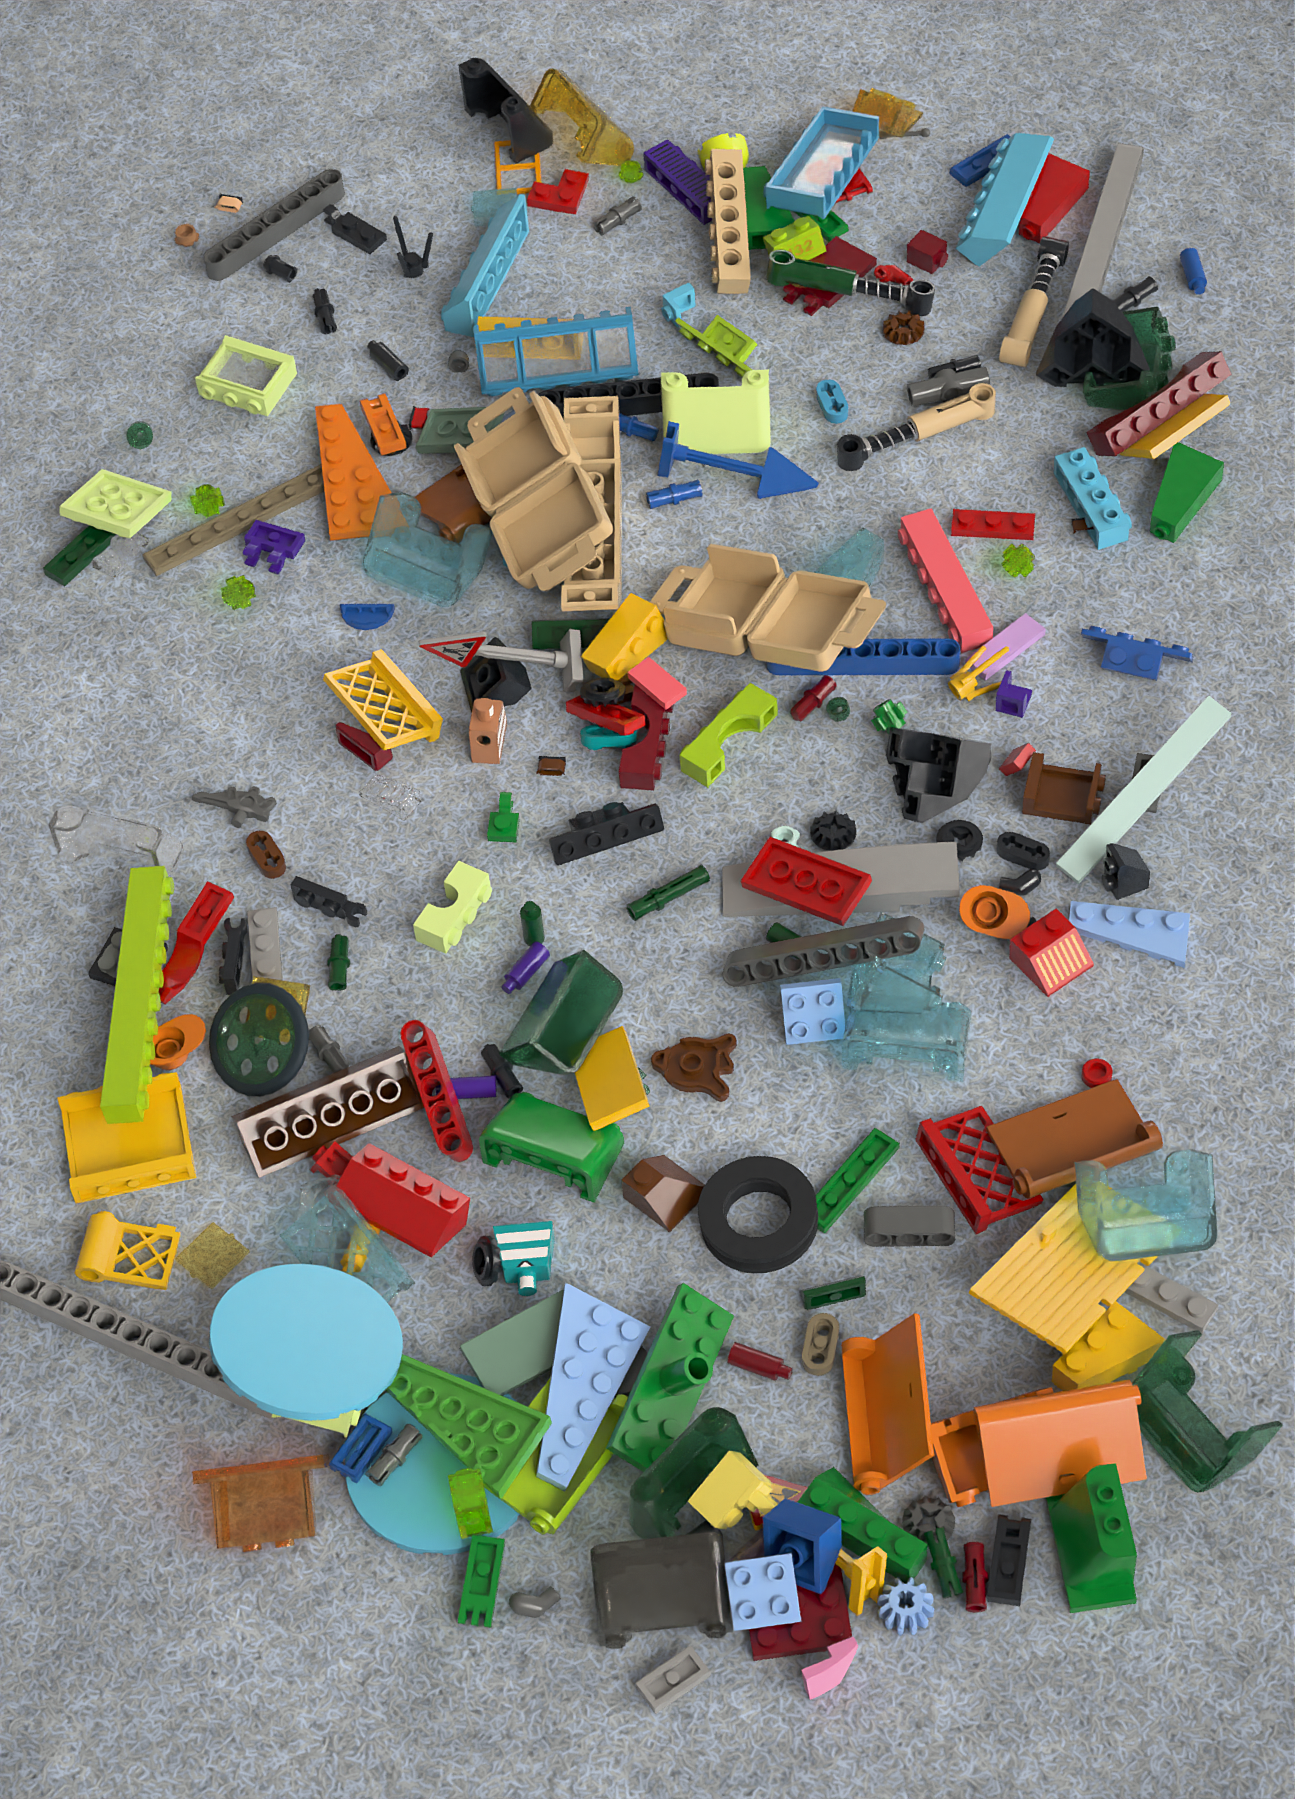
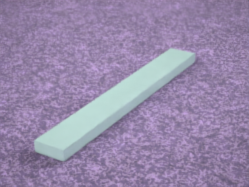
(1143, 789)

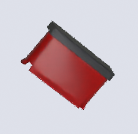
(418, 417)

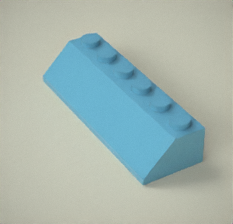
(1003, 196)
(487, 267)

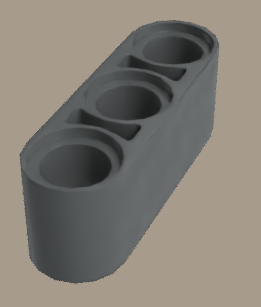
(909, 1226)

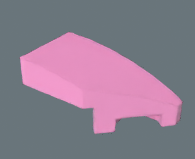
(830, 1672)

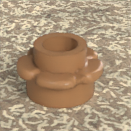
(186, 235)

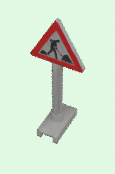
(462, 648)

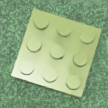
(115, 503)

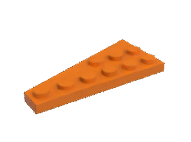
(349, 475)

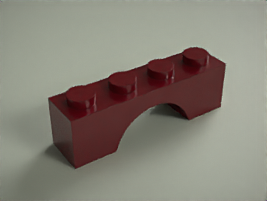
(640, 763)

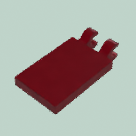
(838, 254)

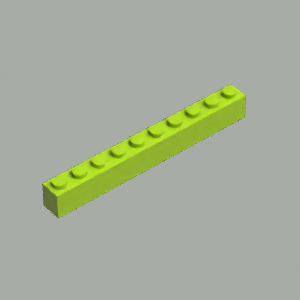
(137, 995)

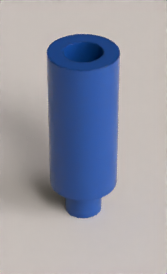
(1193, 270)

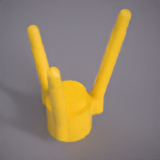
(964, 683)

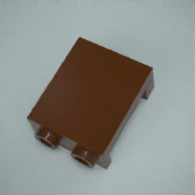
(1062, 791)

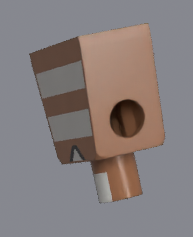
(487, 720)

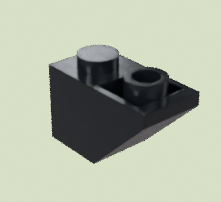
(1124, 871)

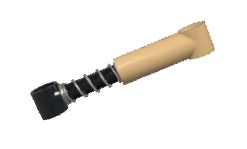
(1018, 344)
(976, 404)

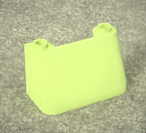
(719, 417)

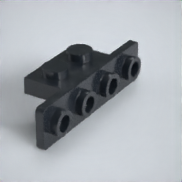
(604, 830)

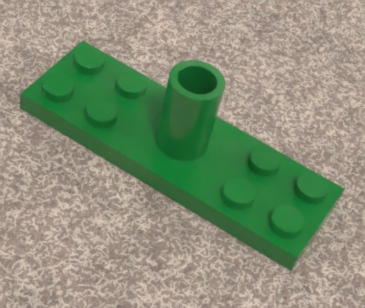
(670, 1378)

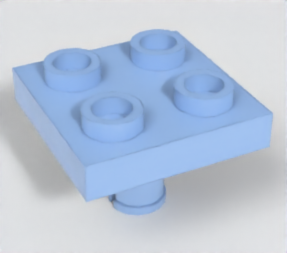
(813, 1011)
(762, 1592)

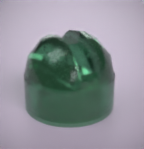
(832, 709)

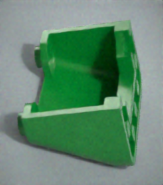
(552, 1141)

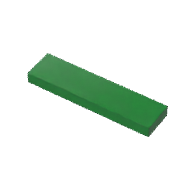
(853, 1177)

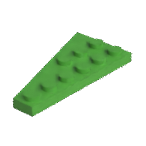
(471, 1421)

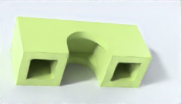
(444, 926)

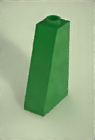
(759, 218)
(1184, 490)

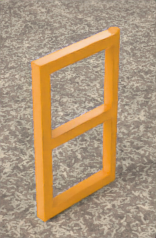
(499, 168)

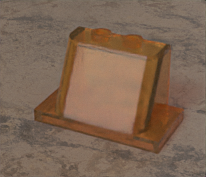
(263, 1501)

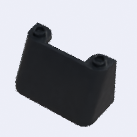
(490, 94)

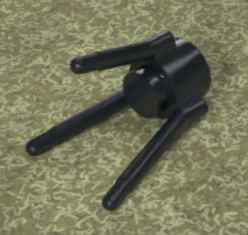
(411, 262)

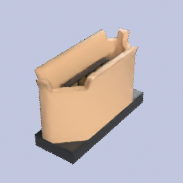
(229, 203)

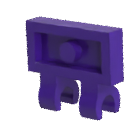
(276, 540)

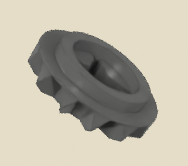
(913, 1518)

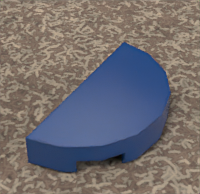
(366, 615)

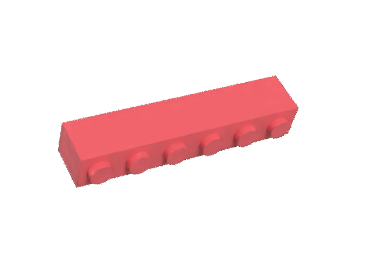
(945, 580)

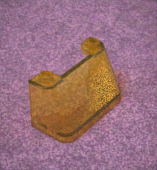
(598, 133)

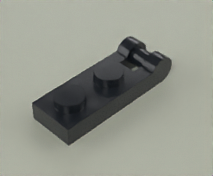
(1008, 1561)

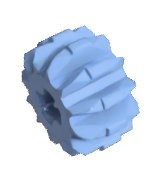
(907, 1617)

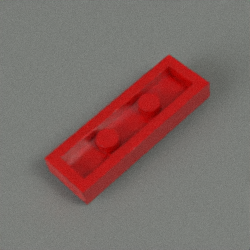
(993, 524)
(611, 716)

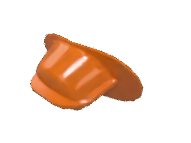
(994, 911)
(177, 1040)

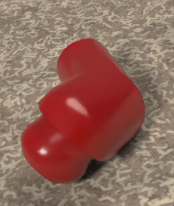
(892, 274)

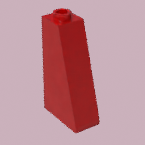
(1052, 197)

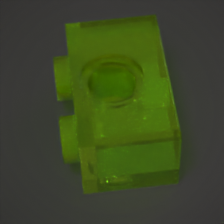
(470, 1502)

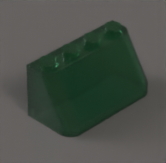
(564, 1016)

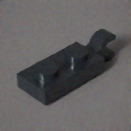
(354, 230)
(327, 900)
(233, 954)

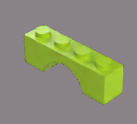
(749, 711)

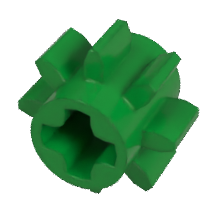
(889, 715)

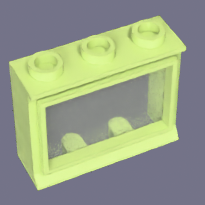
(246, 376)

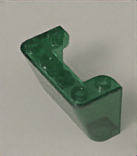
(1157, 347)

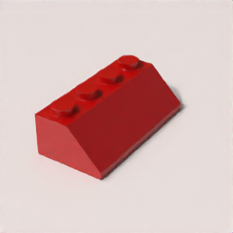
(404, 1200)

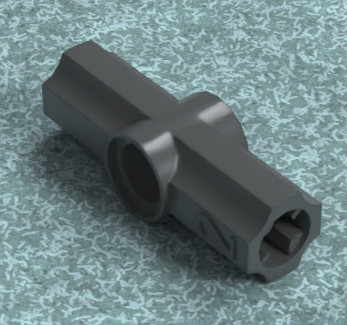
(946, 385)

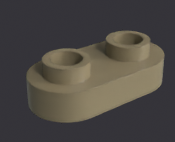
(820, 1346)

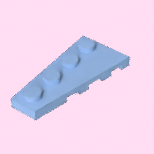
(1146, 930)

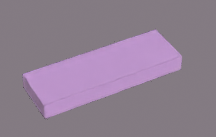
(1017, 637)

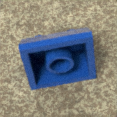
(809, 1536)

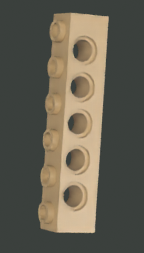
(728, 165)

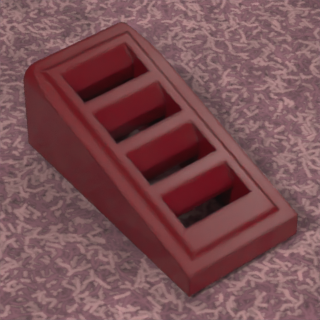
(362, 746)

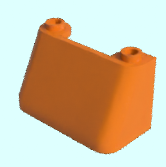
(960, 1454)

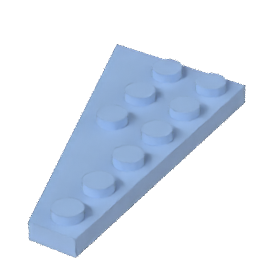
(587, 1369)

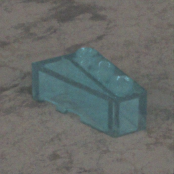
(857, 558)

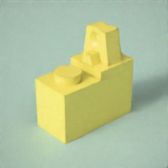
(730, 1489)

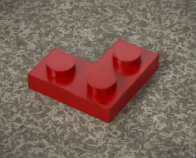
(560, 198)

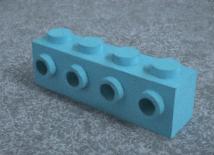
(1092, 498)

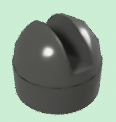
(458, 361)

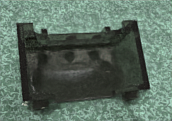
(660, 1586)

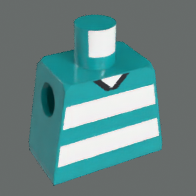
(526, 1253)

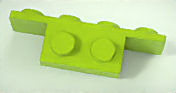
(725, 340)

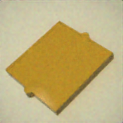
(212, 1255)

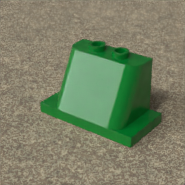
(1094, 1541)

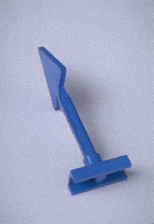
(777, 475)

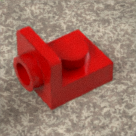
(331, 1160)

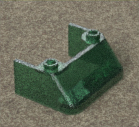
(1182, 1430)

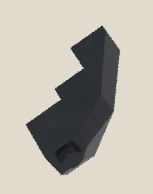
(1095, 340)
(934, 770)

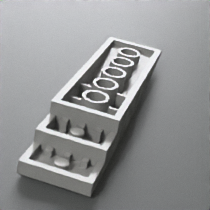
(898, 873)

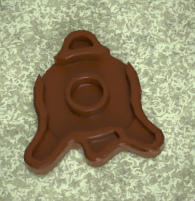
(697, 1065)

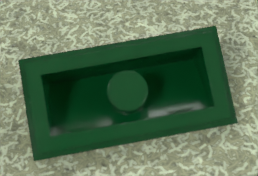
(833, 1292)

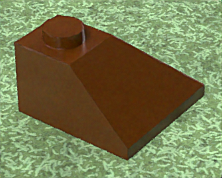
(662, 1190)

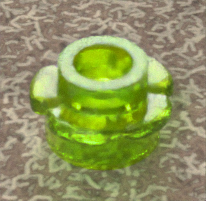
(630, 171)

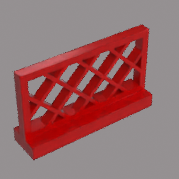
(954, 1175)

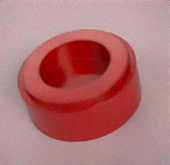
(1096, 1072)

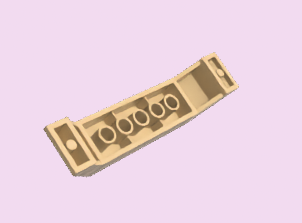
(596, 434)

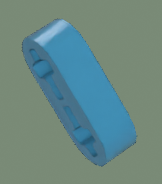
(837, 399)

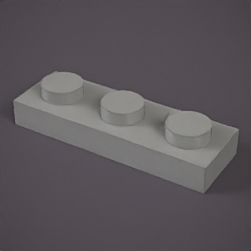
(265, 943)
(1173, 1299)

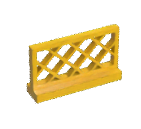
(400, 694)

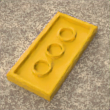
(1177, 426)
(610, 1080)

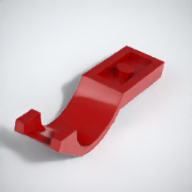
(192, 937)

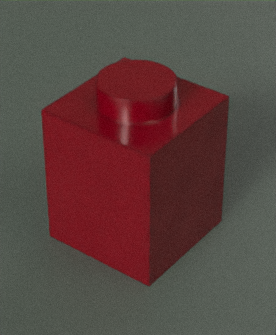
(927, 252)

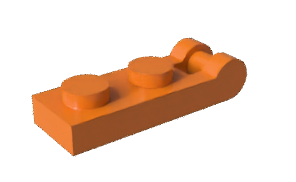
(383, 424)

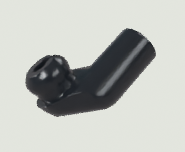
(1023, 884)

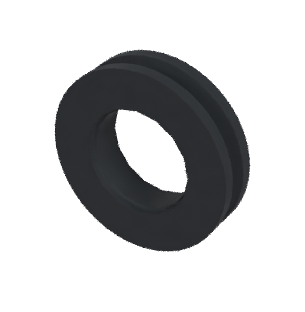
(766, 1252)

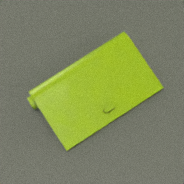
(546, 1504)

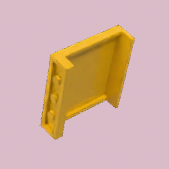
(127, 1156)

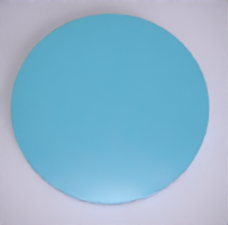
(305, 1341)
(416, 1499)

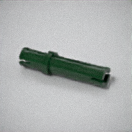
(657, 898)

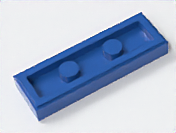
(976, 165)

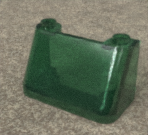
(681, 1470)

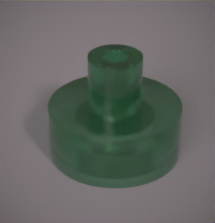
(136, 440)

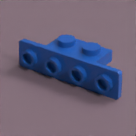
(1134, 656)

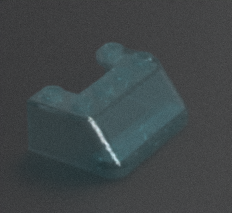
(419, 559)
(1154, 1217)

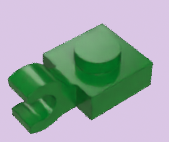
(503, 824)

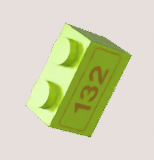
(800, 238)

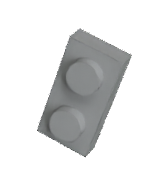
(673, 1679)

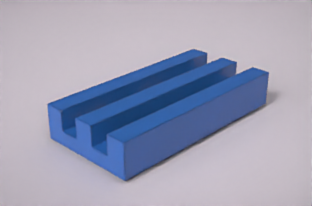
(371, 1453)

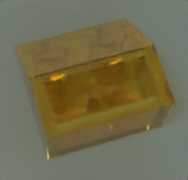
(894, 114)

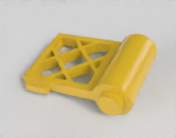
(102, 1247)

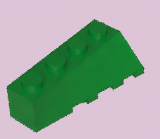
(864, 1525)

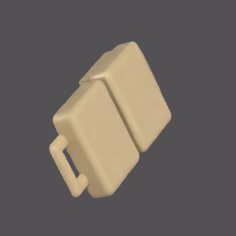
(534, 490)
(748, 601)

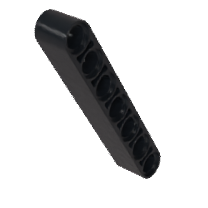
(634, 396)

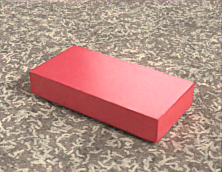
(657, 683)

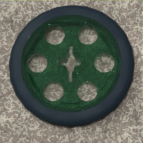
(289, 1056)

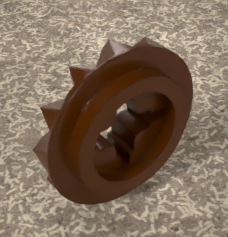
(903, 335)

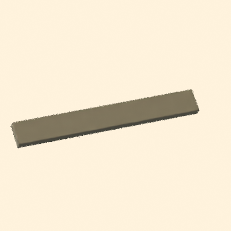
(235, 521)

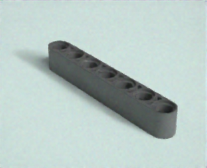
(274, 225)
(832, 942)

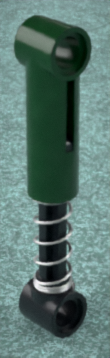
(786, 269)

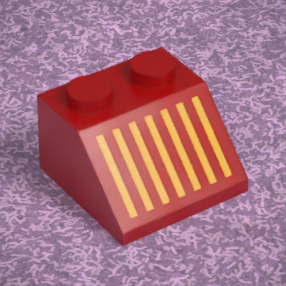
(1050, 952)

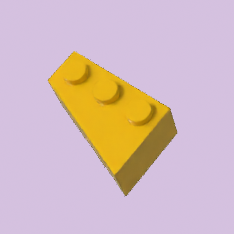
(626, 639)
(1107, 1350)

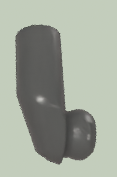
(532, 1605)

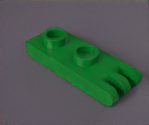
(482, 1579)

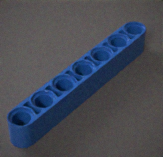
(888, 657)

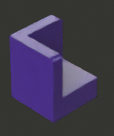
(1012, 698)

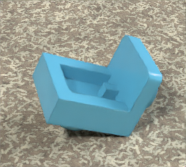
(678, 301)

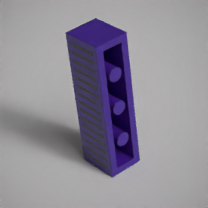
(679, 177)

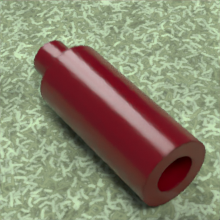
(758, 1362)

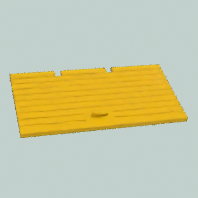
(1056, 1278)

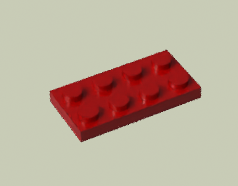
(806, 881)

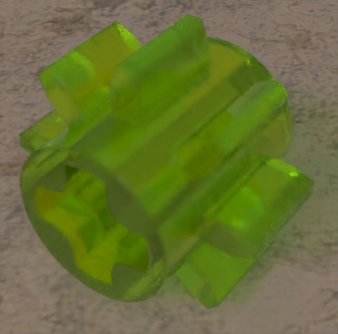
(207, 500)
(1018, 560)
(238, 592)

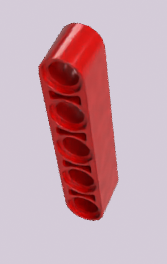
(445, 1100)

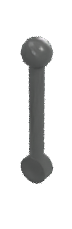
(925, 132)

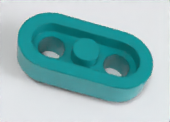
(598, 737)

